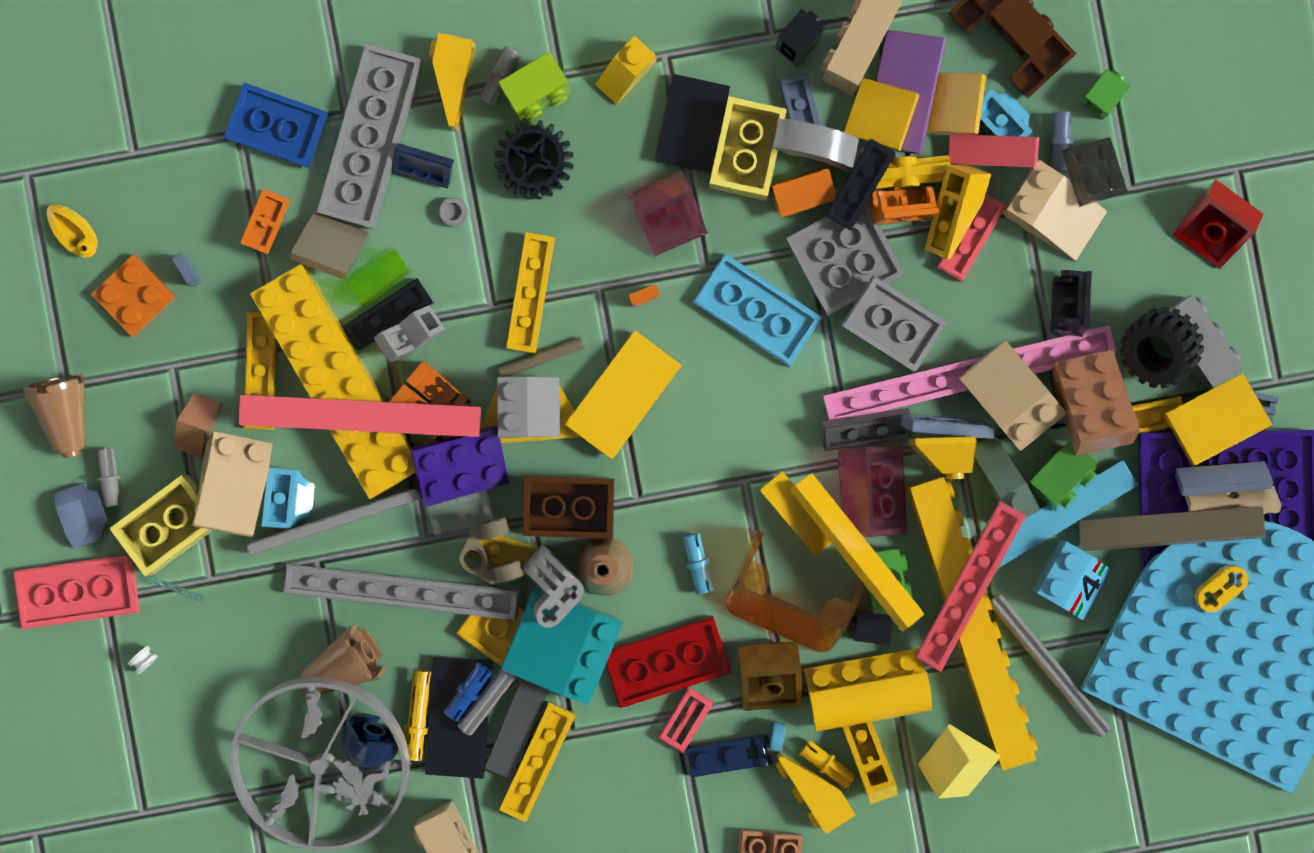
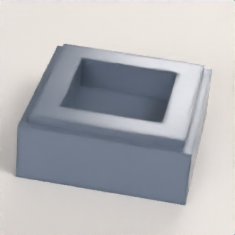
(186, 270)

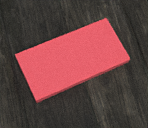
(76, 591)

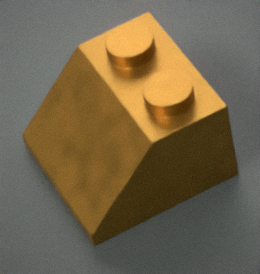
(770, 676)

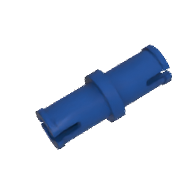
(467, 692)

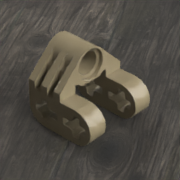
(498, 573)

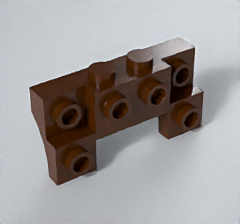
(1025, 32)

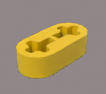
(1216, 583)

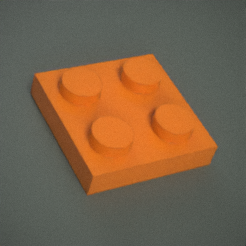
(133, 295)

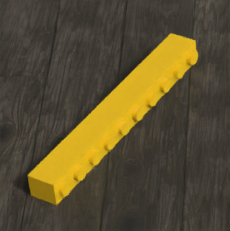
(978, 643)

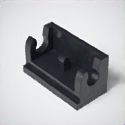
(1071, 303)

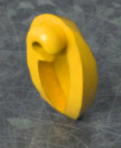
(72, 231)

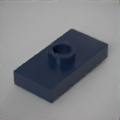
(422, 165)

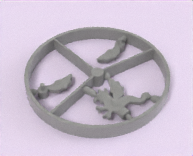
(359, 791)

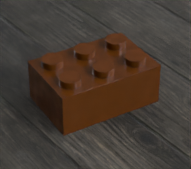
(568, 507)

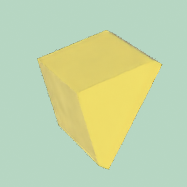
(956, 763)

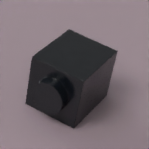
(870, 627)

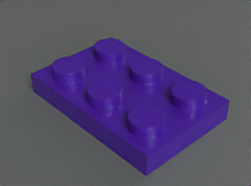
(459, 466)

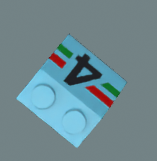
(1071, 579)

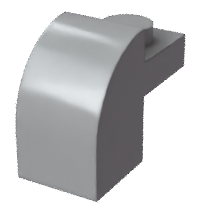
(410, 334)

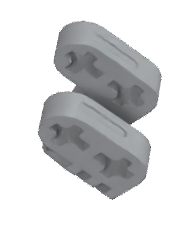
(553, 577)

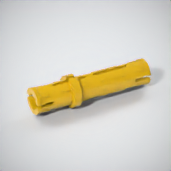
(418, 706)

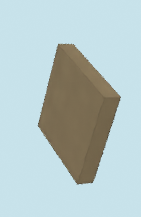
(329, 246)

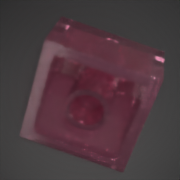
(668, 213)

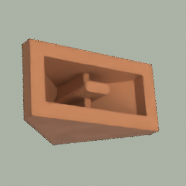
(196, 424)

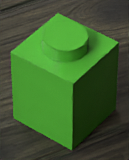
(1105, 93)

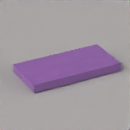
(914, 65)

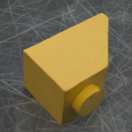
(626, 70)

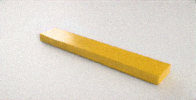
(857, 552)

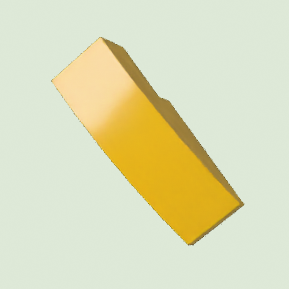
(788, 507)

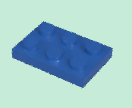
(276, 125)

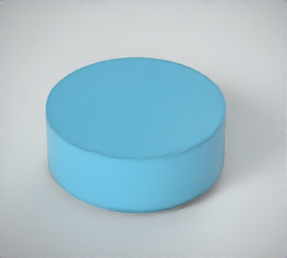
(777, 736)

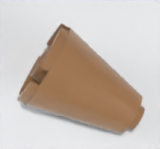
(60, 411)
(609, 553)
(348, 658)

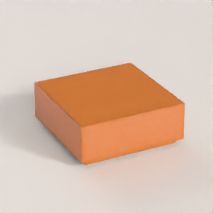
(644, 295)

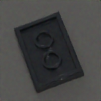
(692, 123)

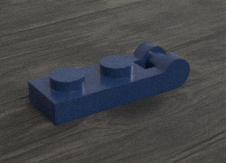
(728, 755)

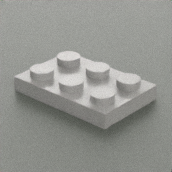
(894, 323)

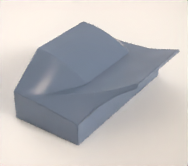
(81, 515)

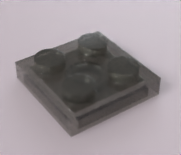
(1094, 171)

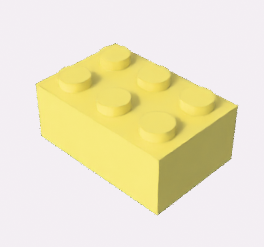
(745, 149)
(161, 526)

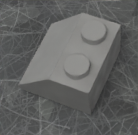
(528, 407)

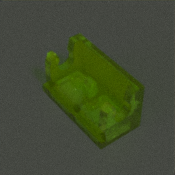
(379, 277)

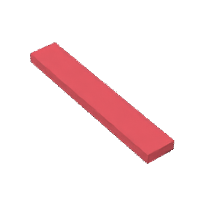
(970, 586)

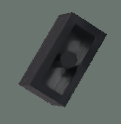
(800, 36)

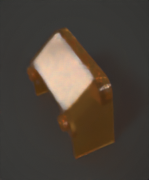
(751, 603)

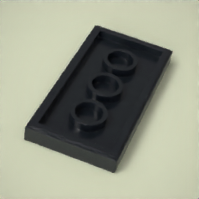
(448, 748)

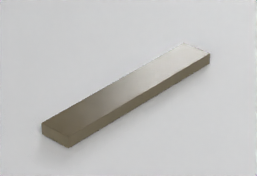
(1172, 529)

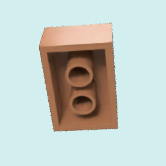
(1095, 402)

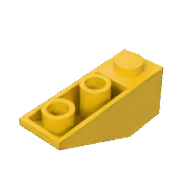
(822, 796)

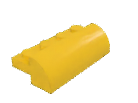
(868, 690)

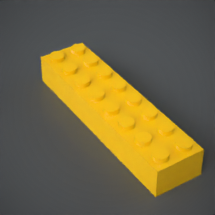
(332, 371)

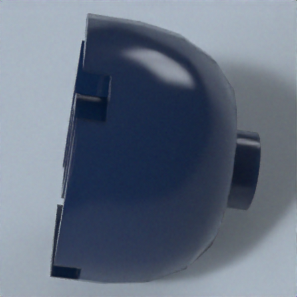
(368, 741)

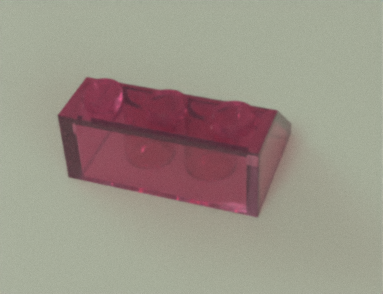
(873, 489)

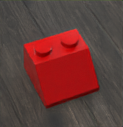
(1218, 224)

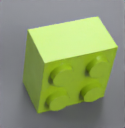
(536, 88)

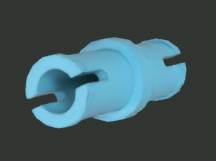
(697, 563)

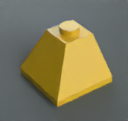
(947, 455)

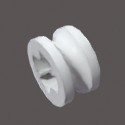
(142, 660)

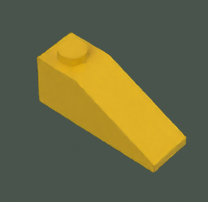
(452, 67)
(958, 204)
(870, 762)

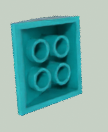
(566, 656)

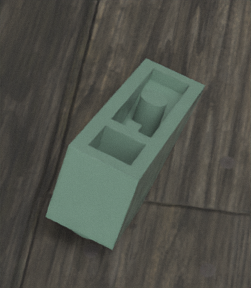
(1003, 476)

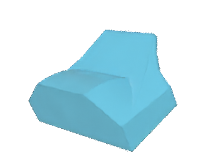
(1003, 116)
(286, 498)

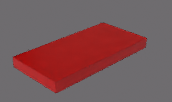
(667, 662)

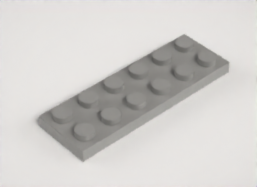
(369, 136)

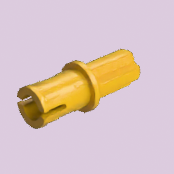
(827, 764)

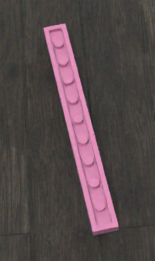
(946, 381)

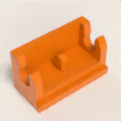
(803, 191)
(903, 205)
(265, 221)

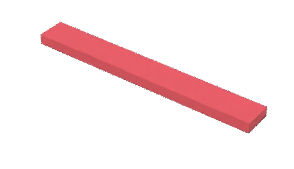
(359, 416)

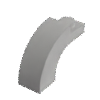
(817, 143)

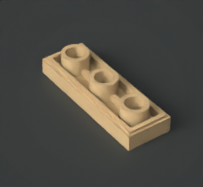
(1267, 498)

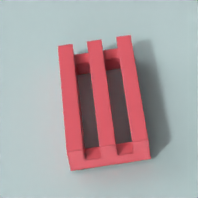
(697, 698)

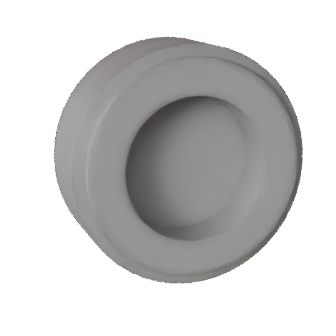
(453, 212)

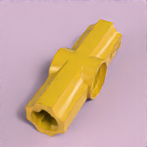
(912, 172)

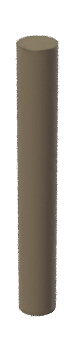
(541, 357)

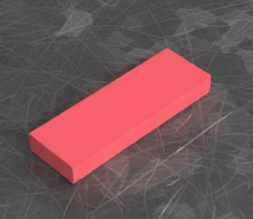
(993, 150)
(973, 239)

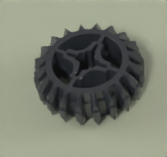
(540, 147)

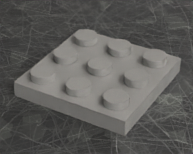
(842, 260)

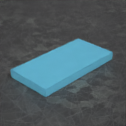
(757, 310)

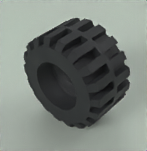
(1146, 362)

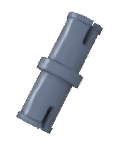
(1061, 139)

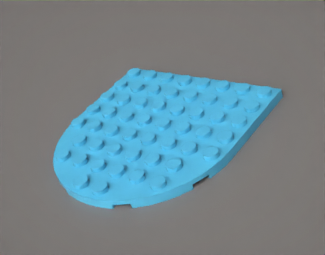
(1224, 677)

